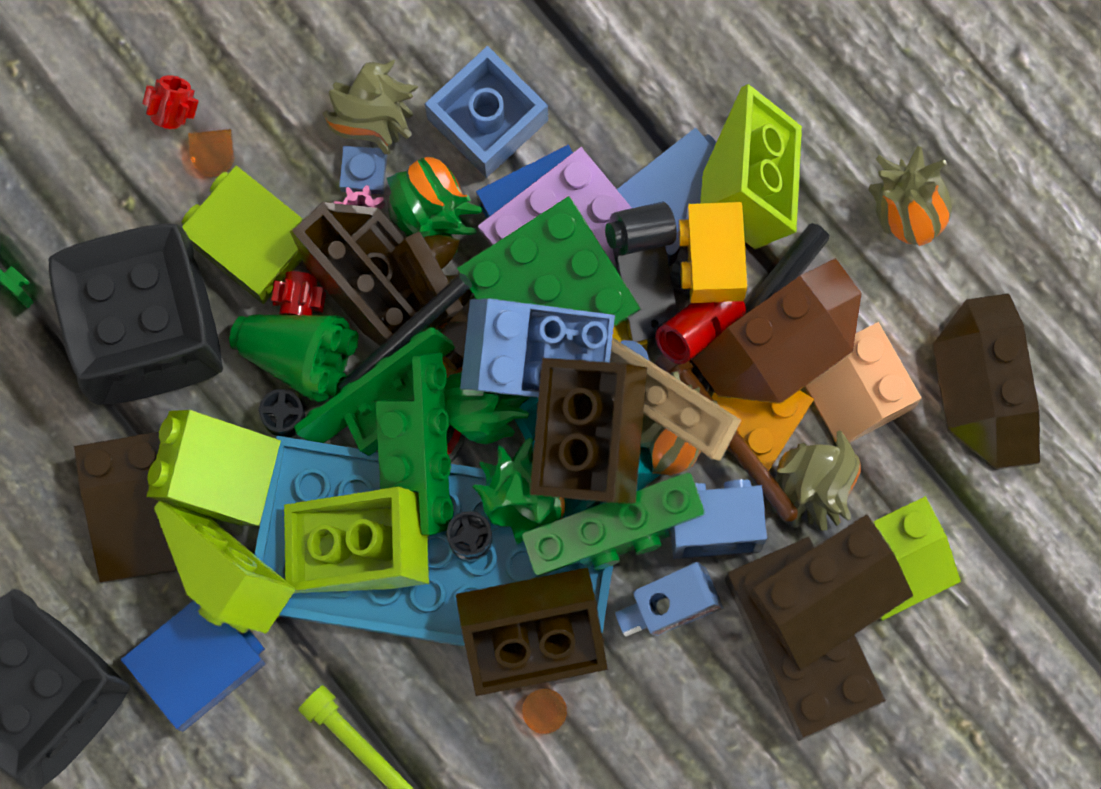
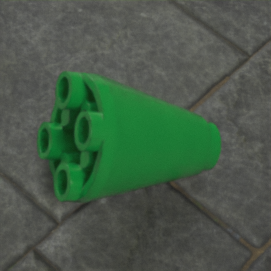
(298, 349)

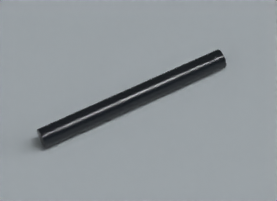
(413, 326)

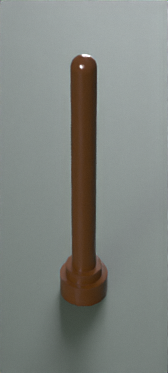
(739, 447)

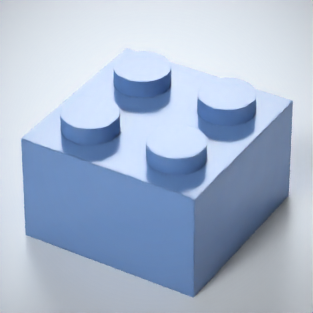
(487, 111)
(730, 523)

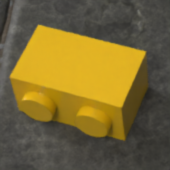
(714, 252)

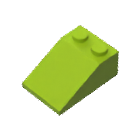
(757, 165)
(356, 542)
(222, 572)

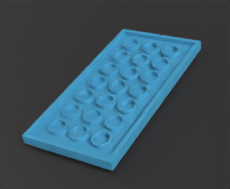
(422, 612)

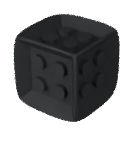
(135, 314)
(50, 692)

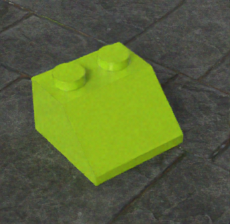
(920, 551)

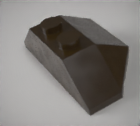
(352, 259)
(989, 382)

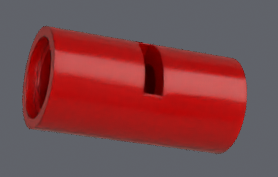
(696, 328)

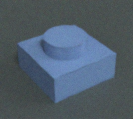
(363, 167)

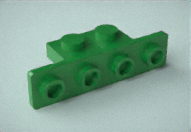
(357, 400)
(415, 443)
(615, 528)

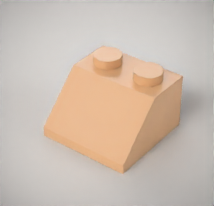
(864, 387)

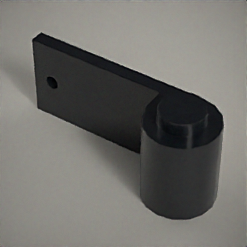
(641, 259)

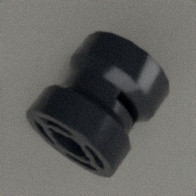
(467, 528)

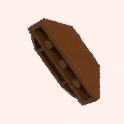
(785, 338)

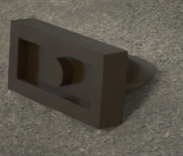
(422, 265)

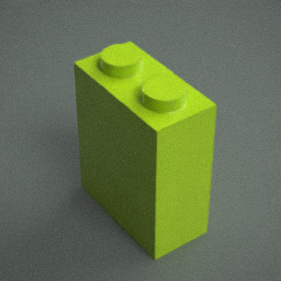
(245, 233)
(212, 467)

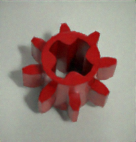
(170, 102)
(298, 294)

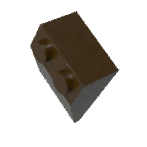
(118, 514)

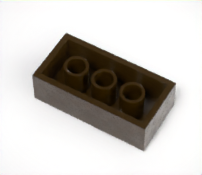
(827, 689)

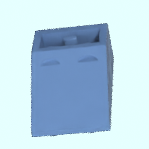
(511, 338)

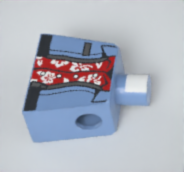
(690, 598)

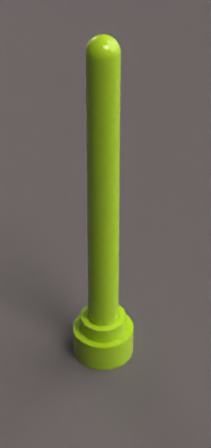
(323, 710)

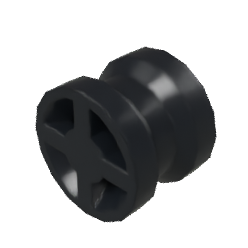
(281, 404)

